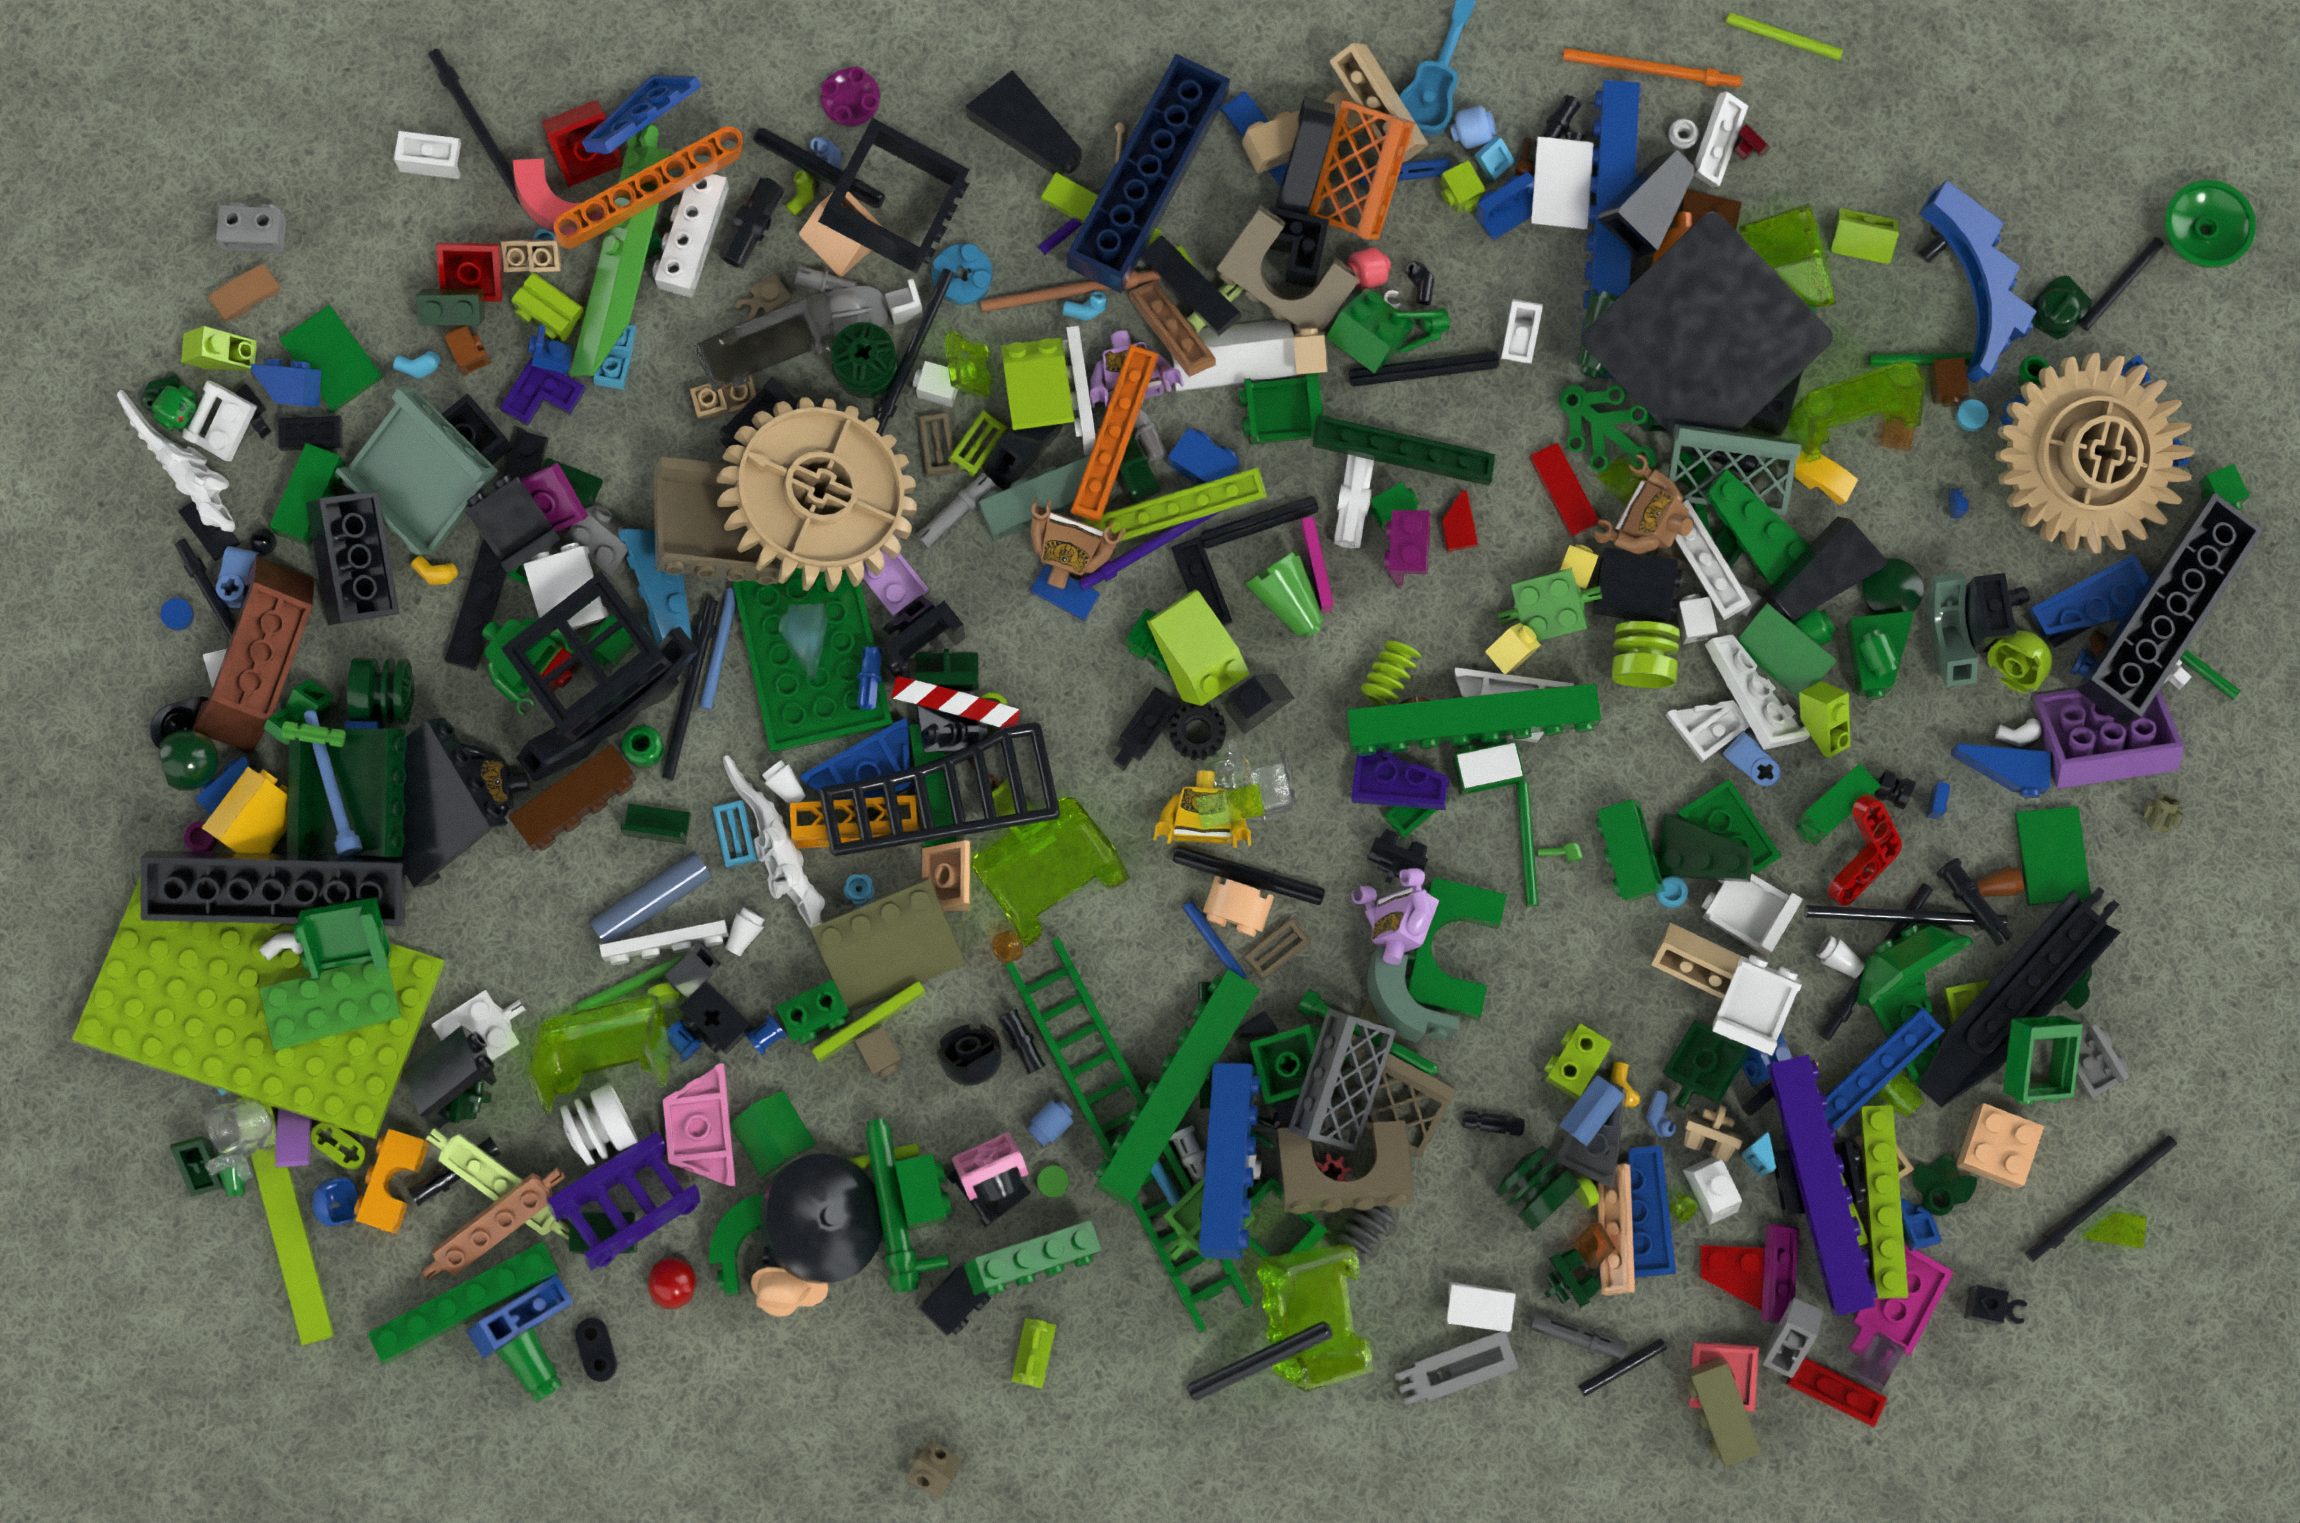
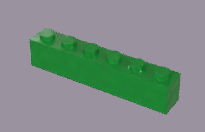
(464, 1303)

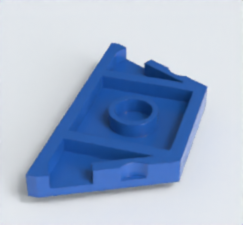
(872, 757)

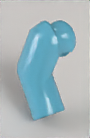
(1087, 310)

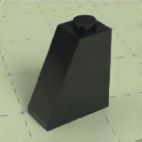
(1017, 452)
(1257, 700)

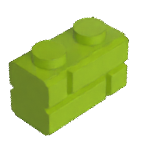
(548, 307)

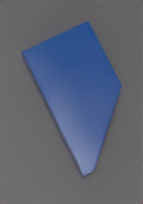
(1918, 1226)

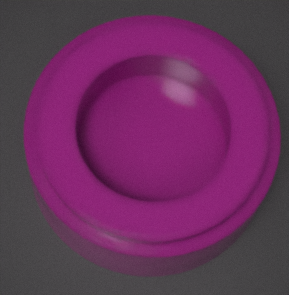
(198, 839)

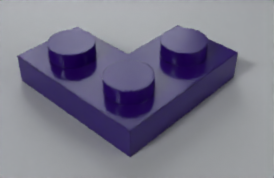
(538, 386)

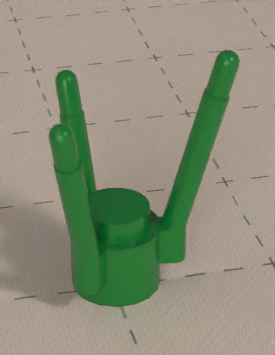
(1431, 321)

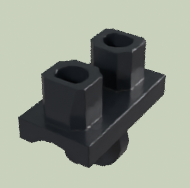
(1395, 858)

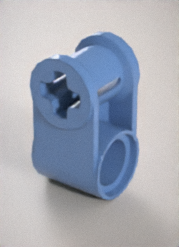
(234, 573)
(1749, 756)

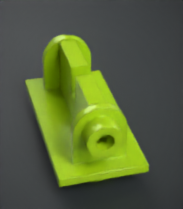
(1033, 1353)

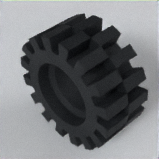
(1197, 749)

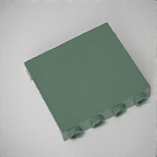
(420, 472)

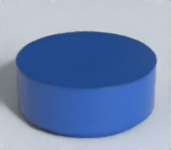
(177, 614)

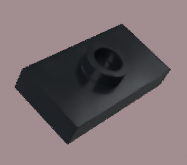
(319, 431)
(211, 537)

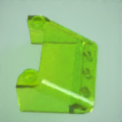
(1045, 864)

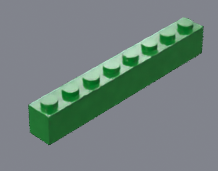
(1473, 718)
(1176, 1088)

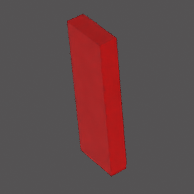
(1564, 489)
(1838, 1392)

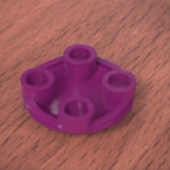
(850, 96)

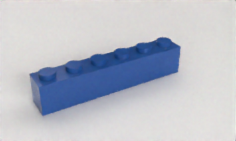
(1228, 1161)

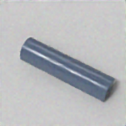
(650, 899)

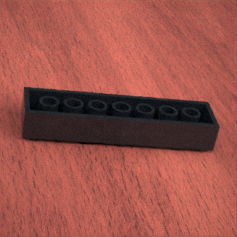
(2169, 609)
(265, 885)

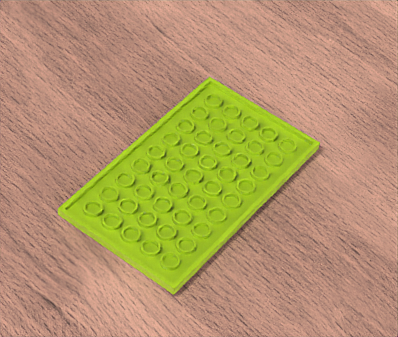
(194, 1008)

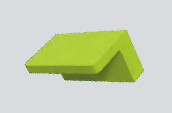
(1865, 236)

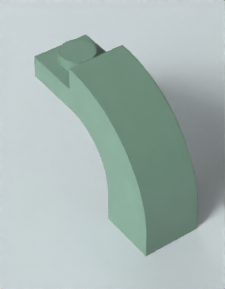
(1949, 632)
(1398, 1008)

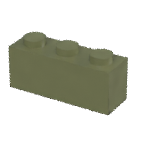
(1722, 1412)

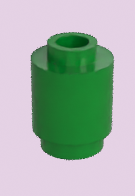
(1879, 653)

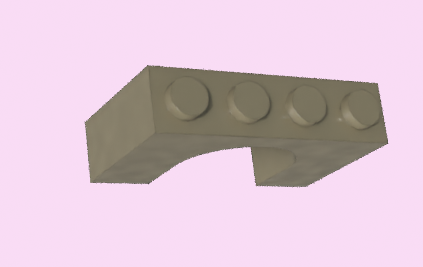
(1244, 266)
(1309, 1189)

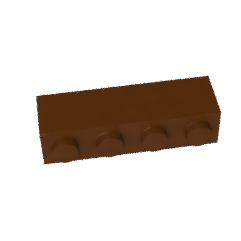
(572, 798)

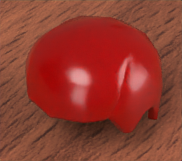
(671, 1283)

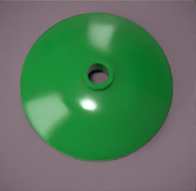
(2218, 209)

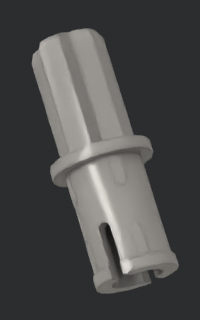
(821, 280)
(1146, 433)

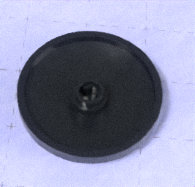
(821, 1218)

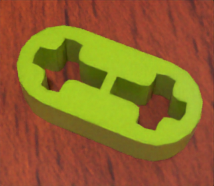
(334, 1152)

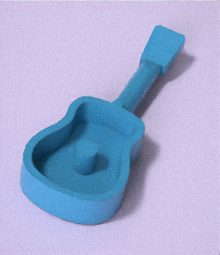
(1431, 92)

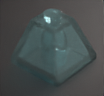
(804, 634)

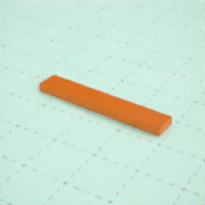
(1114, 433)

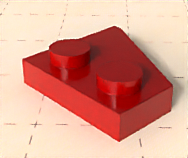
(1735, 1271)

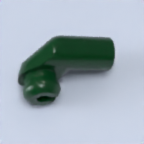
(155, 387)

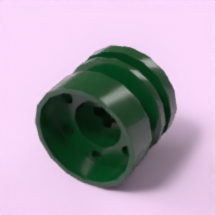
(854, 373)
(386, 691)
(1537, 1188)

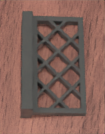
(1325, 1075)

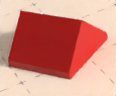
(471, 268)

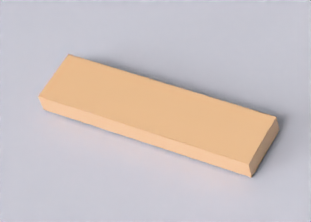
(1616, 1219)

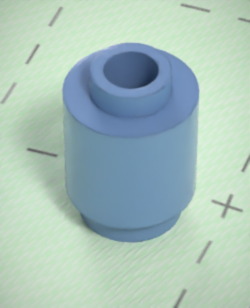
(1050, 1122)

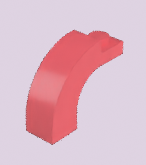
(537, 197)

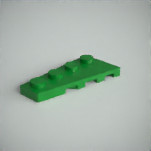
(1758, 529)

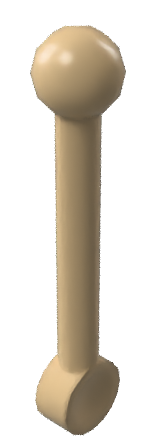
(1120, 128)

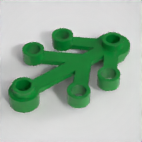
(1603, 424)

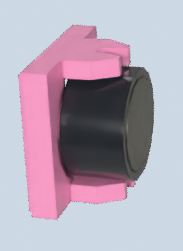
(994, 1175)

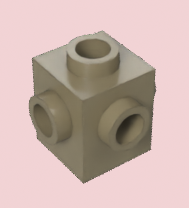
(933, 1469)

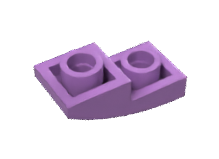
(292, 1139)

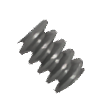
(1366, 1230)

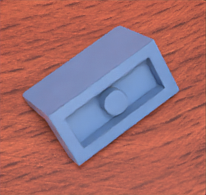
(1592, 1110)

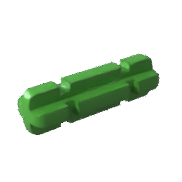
(313, 734)

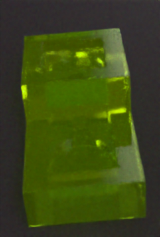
(1230, 806)

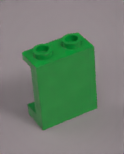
(1281, 409)
(342, 936)

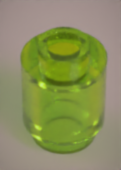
(1901, 1095)

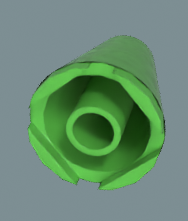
(1289, 594)

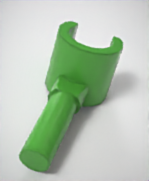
(1572, 852)

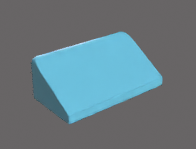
(1760, 1155)

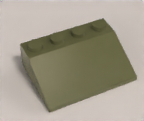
(888, 944)

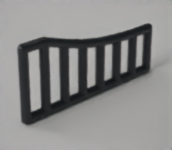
(946, 763)

